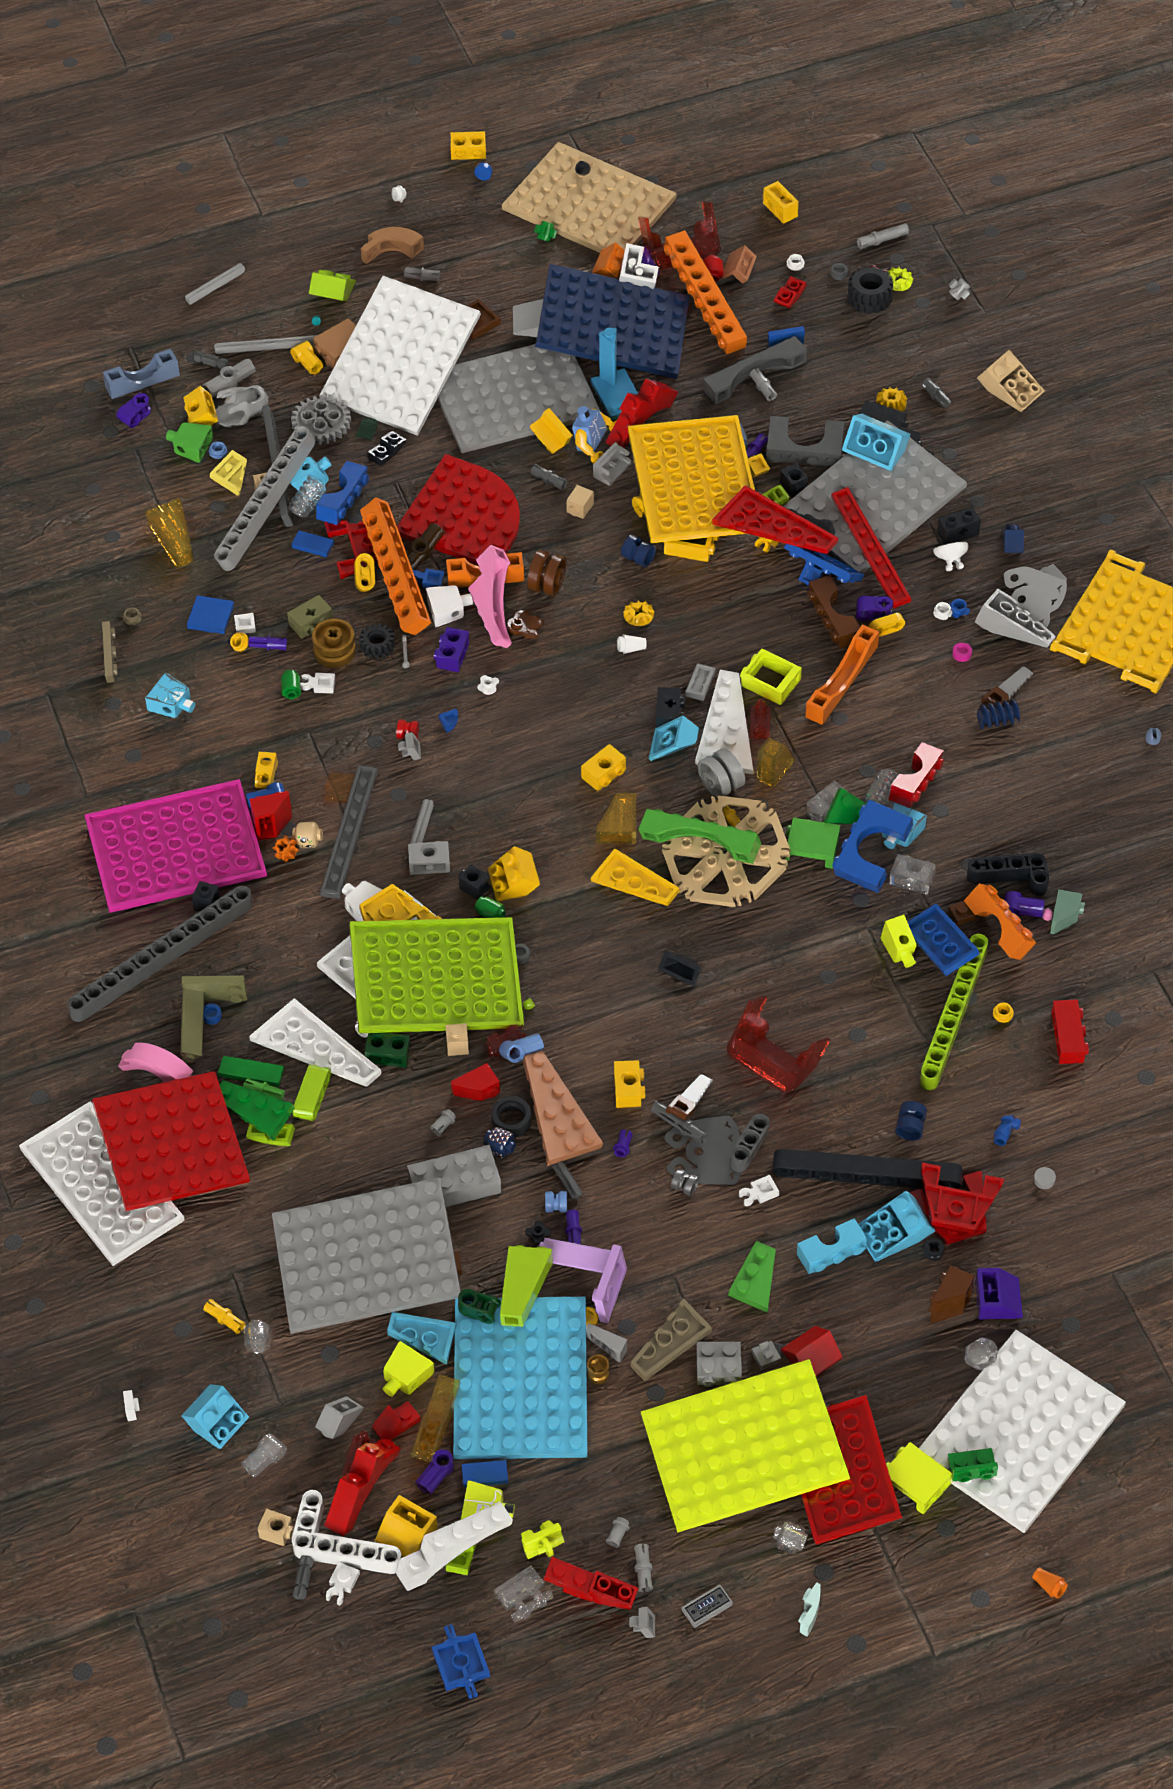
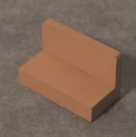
(740, 264)

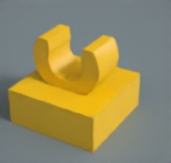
(768, 542)

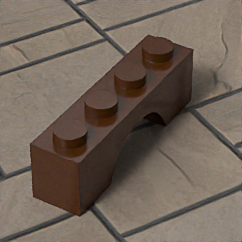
(824, 594)

